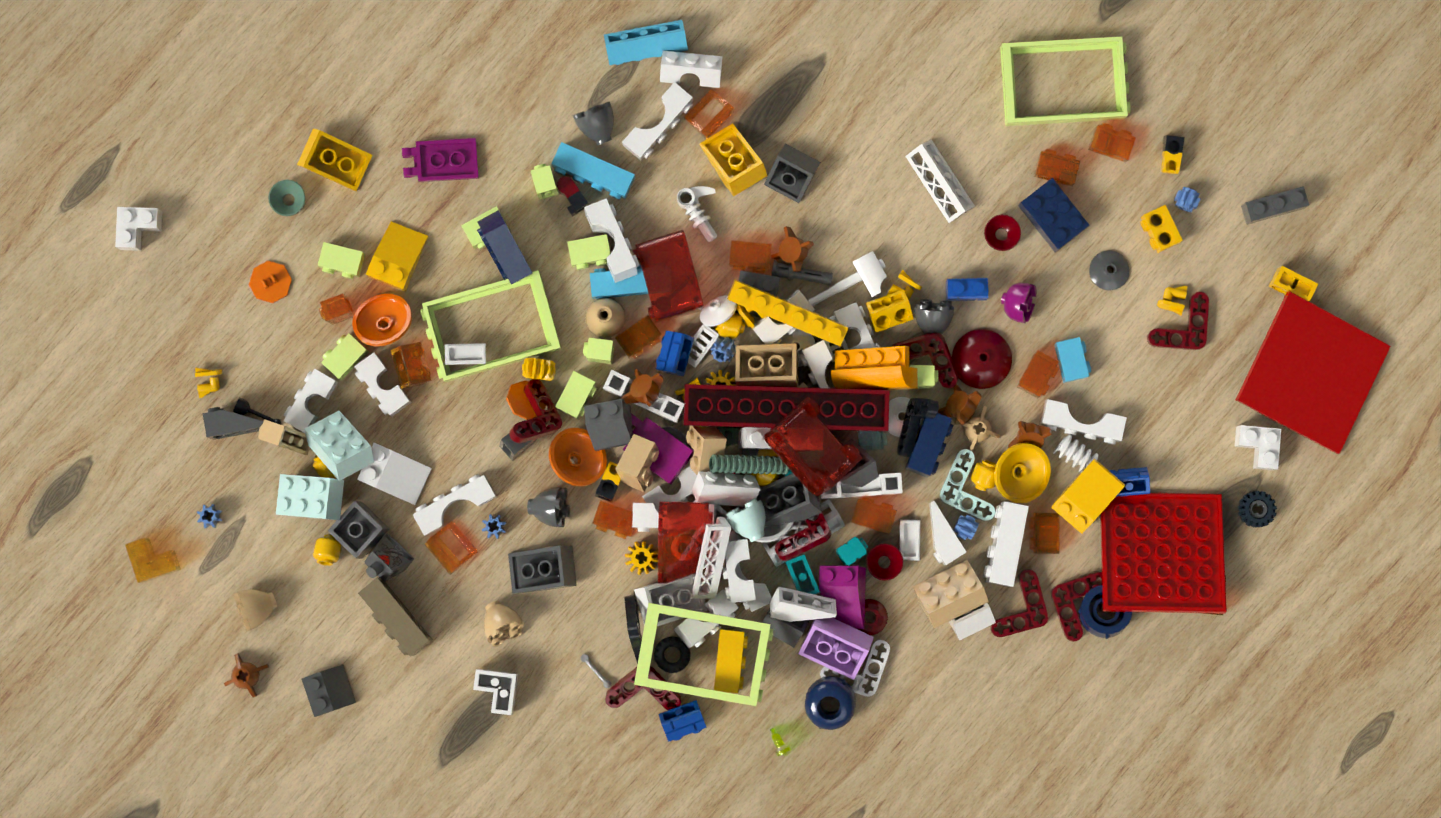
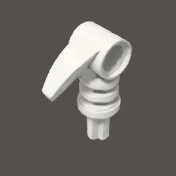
(694, 211)

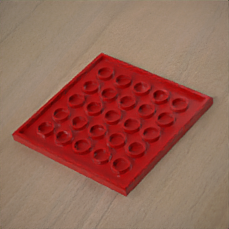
(1313, 372)
(1163, 554)

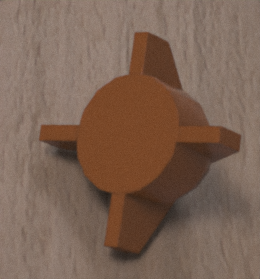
(793, 250)
(644, 389)
(961, 405)
(1031, 434)
(245, 675)

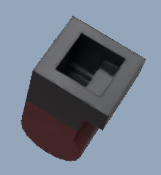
(568, 188)

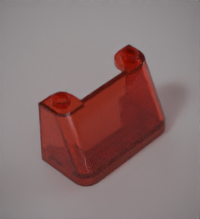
(669, 276)
(811, 448)
(680, 538)

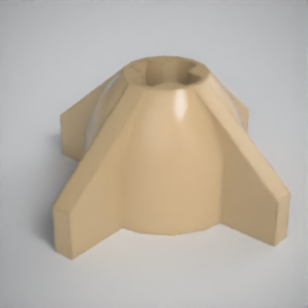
(977, 429)

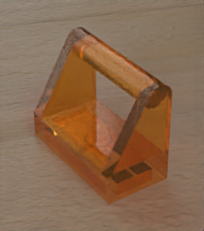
(716, 122)
(444, 554)

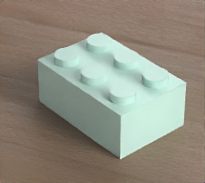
(339, 445)
(309, 497)

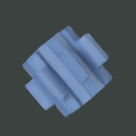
(1187, 199)
(723, 349)
(204, 514)
(499, 524)
(966, 527)

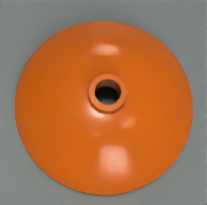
(378, 313)
(576, 445)

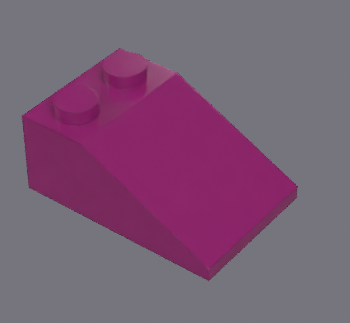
(847, 587)

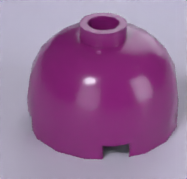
(1018, 302)

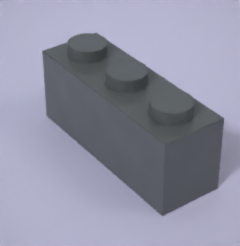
(1275, 205)

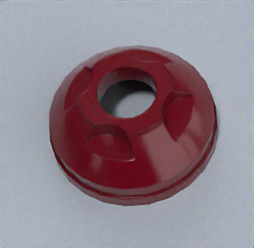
(1004, 222)
(894, 556)
(881, 617)

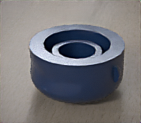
(1096, 625)
(835, 688)

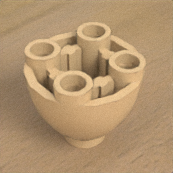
(609, 326)
(254, 606)
(501, 623)

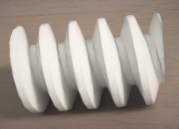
(1075, 453)

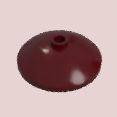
(980, 373)

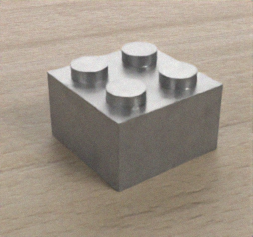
(358, 529)

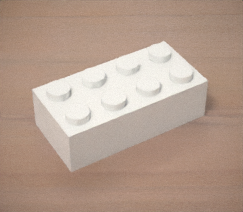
(1006, 544)

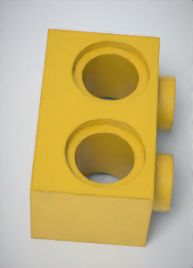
(1166, 227)
(1288, 280)
(889, 311)

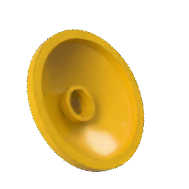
(1031, 476)

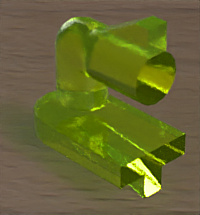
(779, 743)

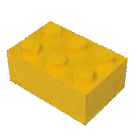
(730, 661)

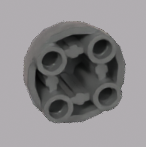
(596, 122)
(933, 316)
(550, 506)

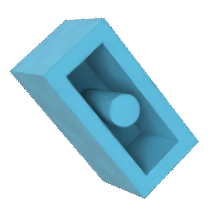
(1072, 359)

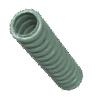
(747, 464)

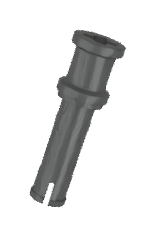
(786, 271)

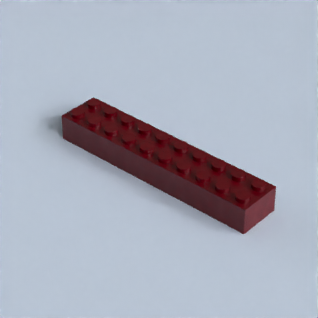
(768, 405)

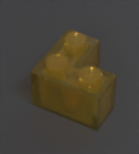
(147, 564)

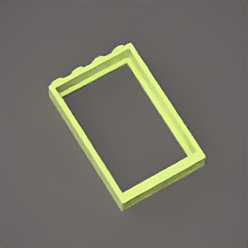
(1120, 68)
(544, 312)
(648, 642)

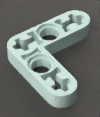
(959, 495)

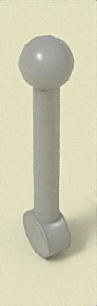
(585, 658)

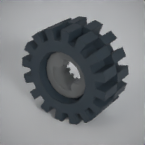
(1254, 519)

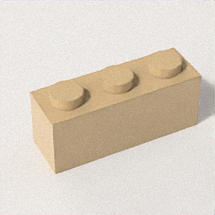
(284, 437)

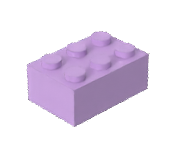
(836, 646)

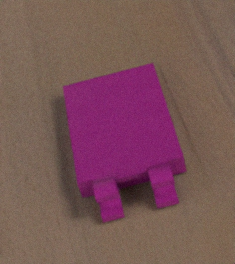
(442, 160)
(672, 452)

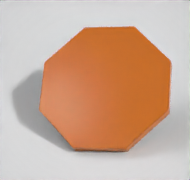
(270, 281)
(519, 402)

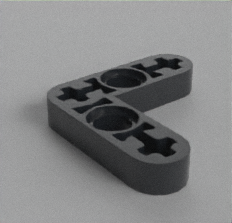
(916, 409)
(633, 624)

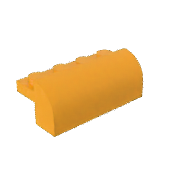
(874, 369)

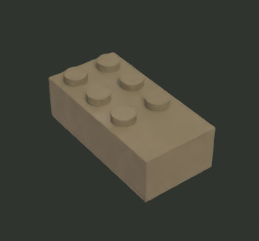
(395, 617)

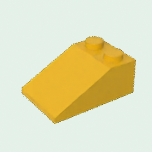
(334, 159)
(733, 159)
(397, 256)
(1087, 496)

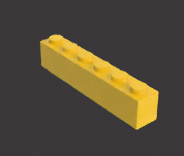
(787, 312)

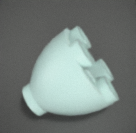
(748, 521)

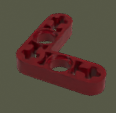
(1187, 336)
(930, 349)
(542, 418)
(810, 532)
(1071, 594)
(1028, 615)
(626, 694)

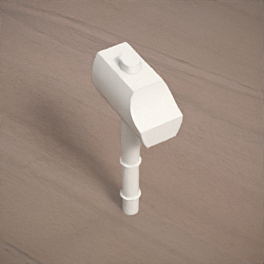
(869, 270)

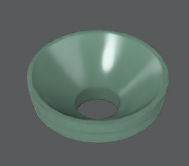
(278, 192)

